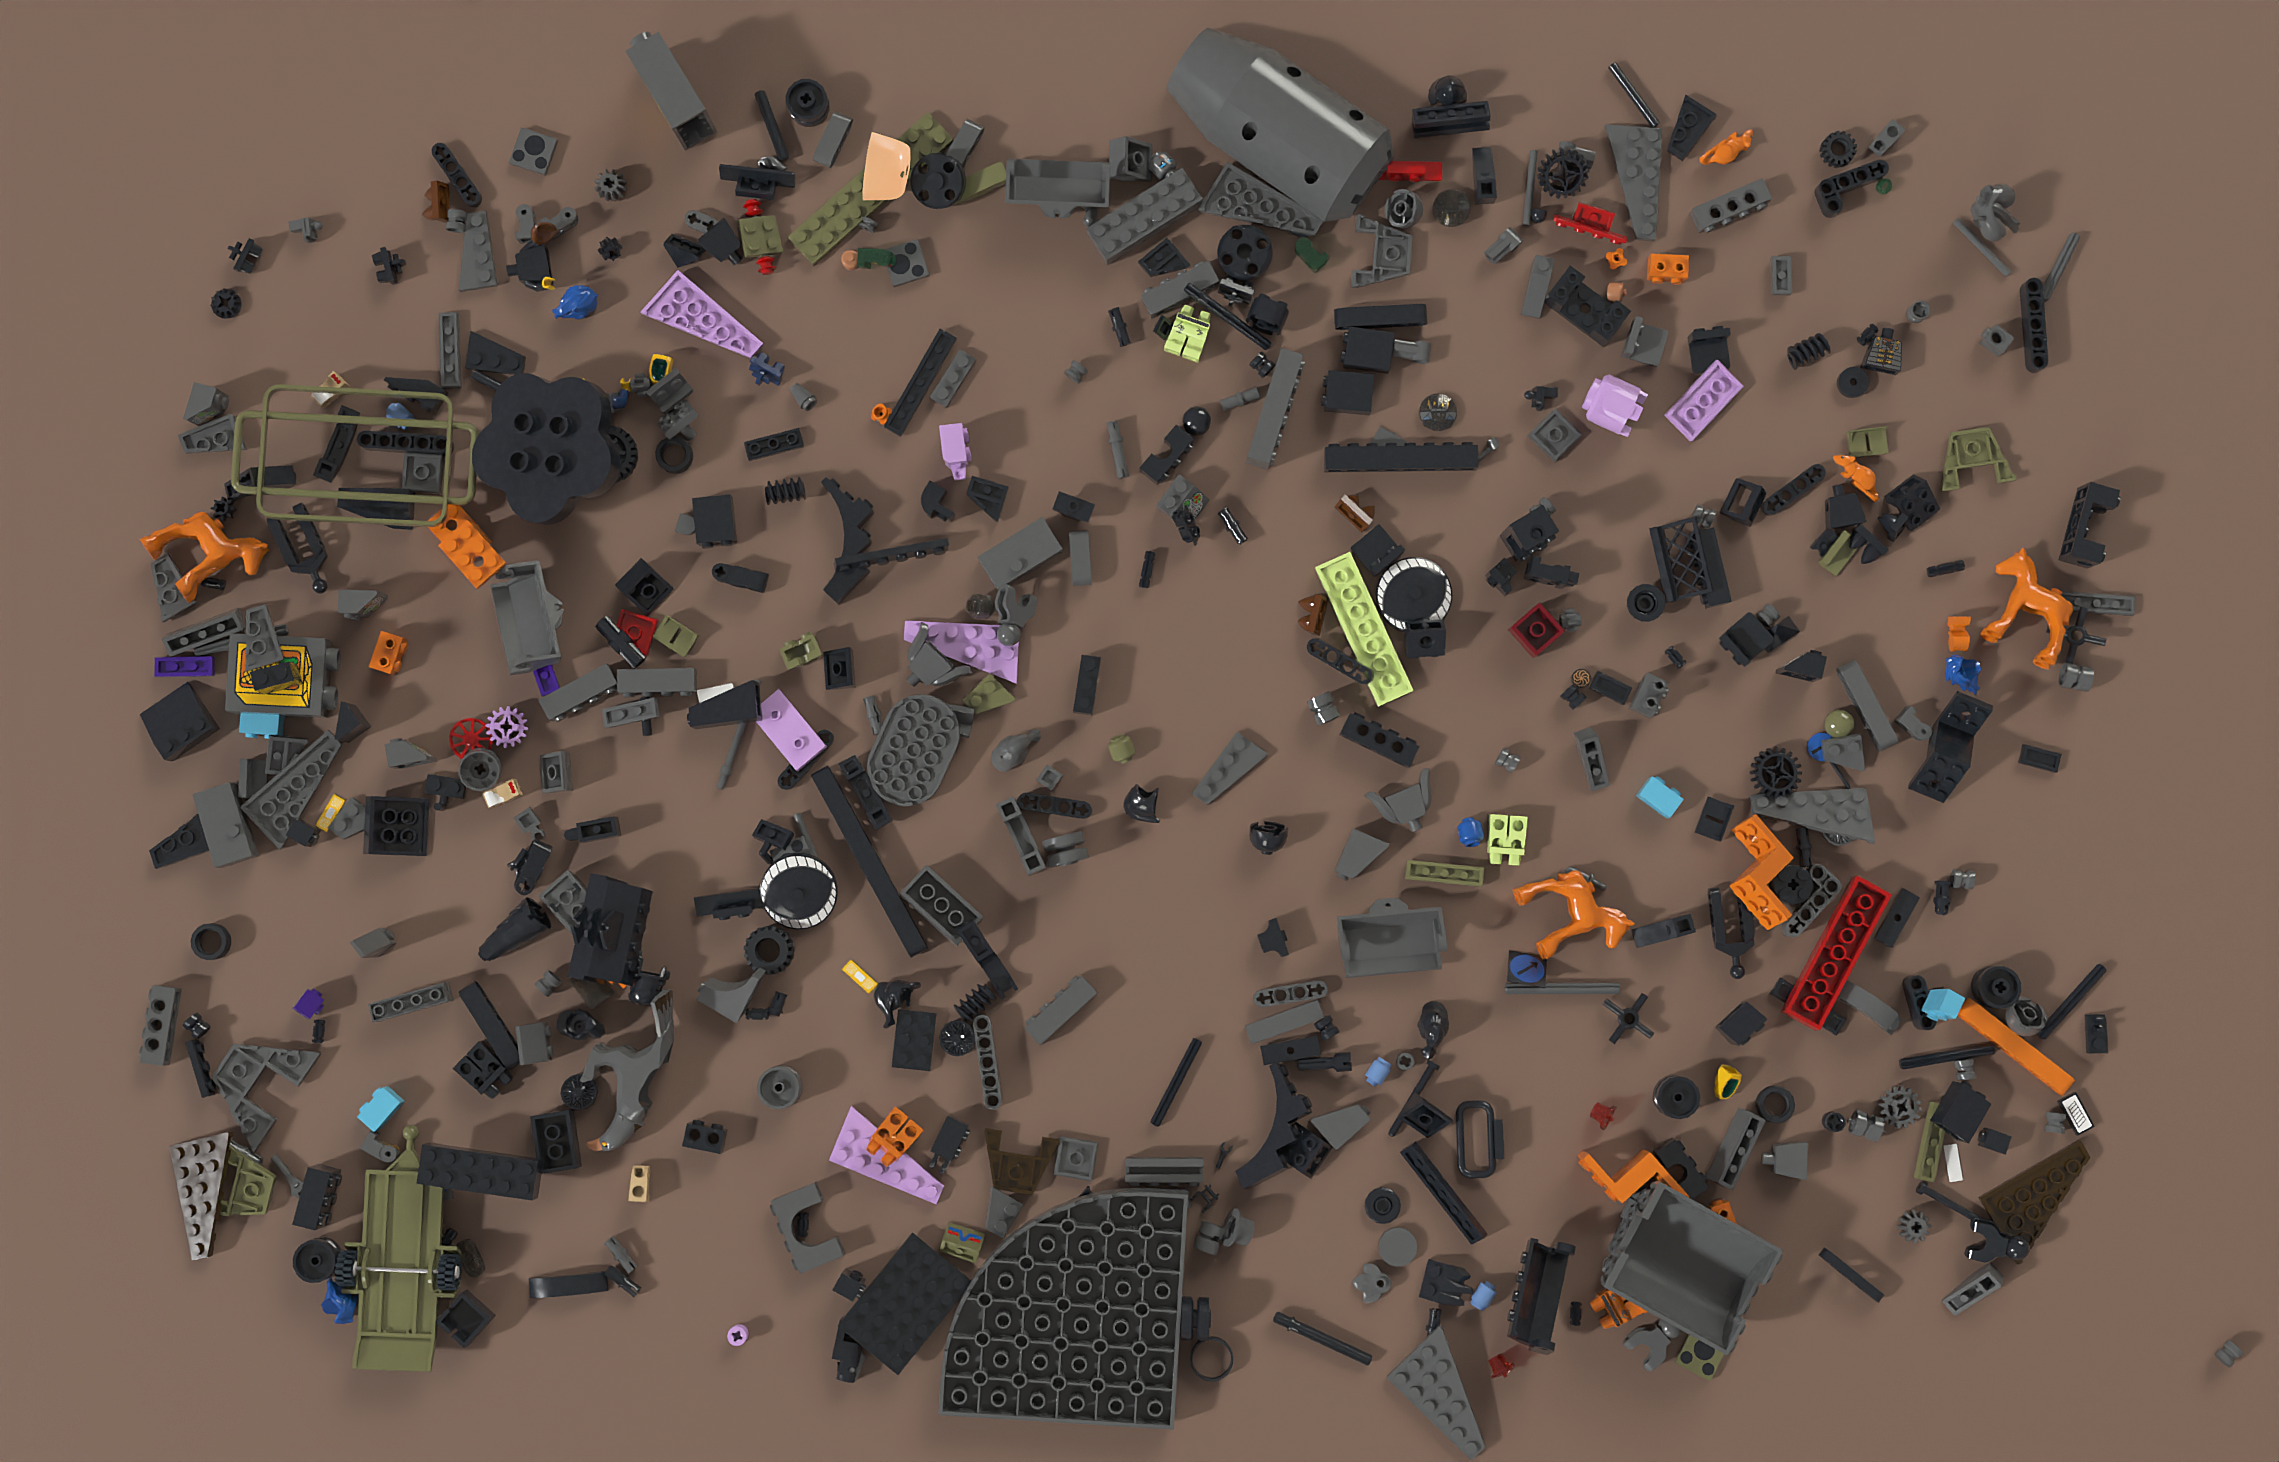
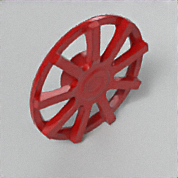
(470, 738)

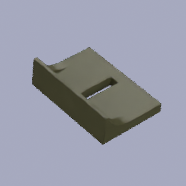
(1876, 438)
(667, 631)

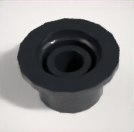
(1645, 602)

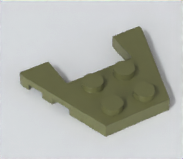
(1970, 450)
(251, 1187)

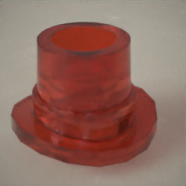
(1603, 1114)
(1500, 1366)

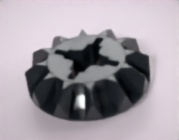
(234, 304)

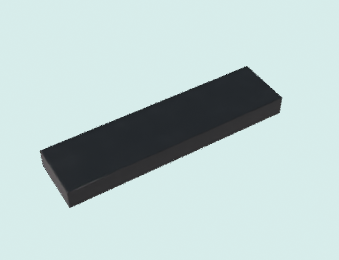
(1833, 1021)

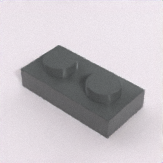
(1781, 275)

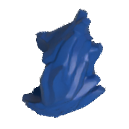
(576, 303)
(1963, 672)
(339, 1303)

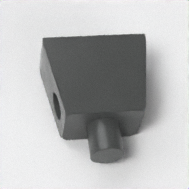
(1788, 1159)

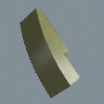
(983, 182)

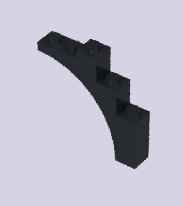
(855, 540)
(1289, 1108)

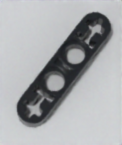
(456, 175)
(1792, 488)
(1341, 659)
(807, 767)
(1054, 808)
(1851, 1275)

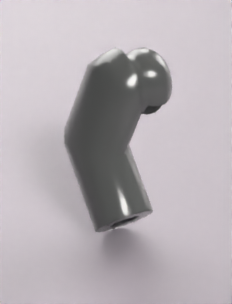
(771, 163)
(1090, 216)

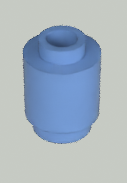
(398, 411)
(1378, 1072)
(1483, 1295)

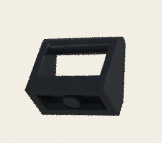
(1752, 506)

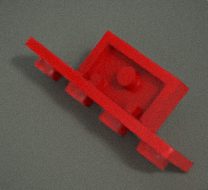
(1413, 171)
(1592, 220)

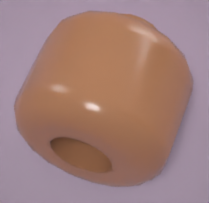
(849, 259)
(1616, 291)

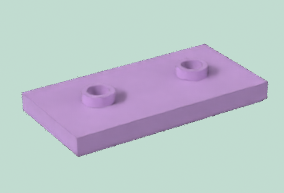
(1703, 400)
(789, 731)

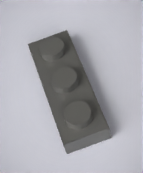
(953, 378)
(630, 713)

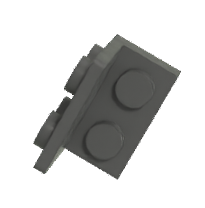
(1644, 343)

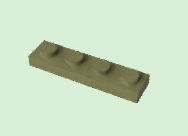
(1444, 873)
(1930, 1148)

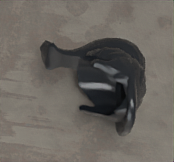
(891, 996)
(569, 1023)
(1433, 1026)

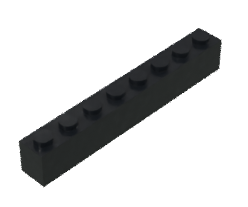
(1401, 458)

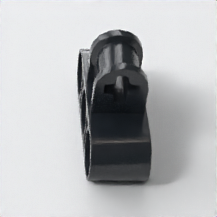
(1912, 995)

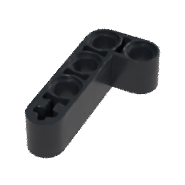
(1852, 183)

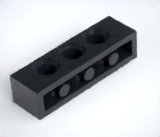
(1368, 741)

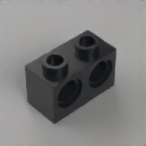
(704, 1142)

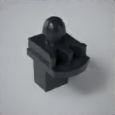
(1540, 393)

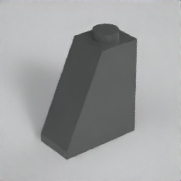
(1358, 854)
(1341, 1124)

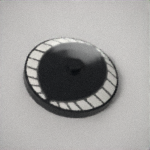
(1413, 591)
(798, 891)

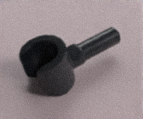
(1222, 1155)

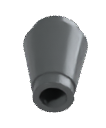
(803, 397)

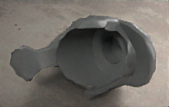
(1013, 750)

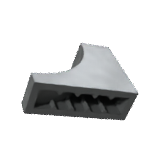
(730, 998)

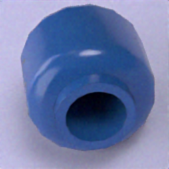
(1470, 832)

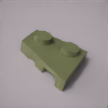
(988, 695)

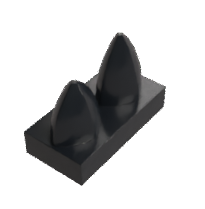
(1893, 524)
(1874, 547)

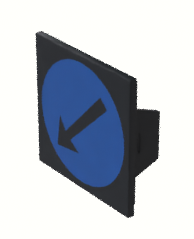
(1526, 969)

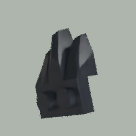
(1445, 1283)

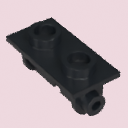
(1189, 531)

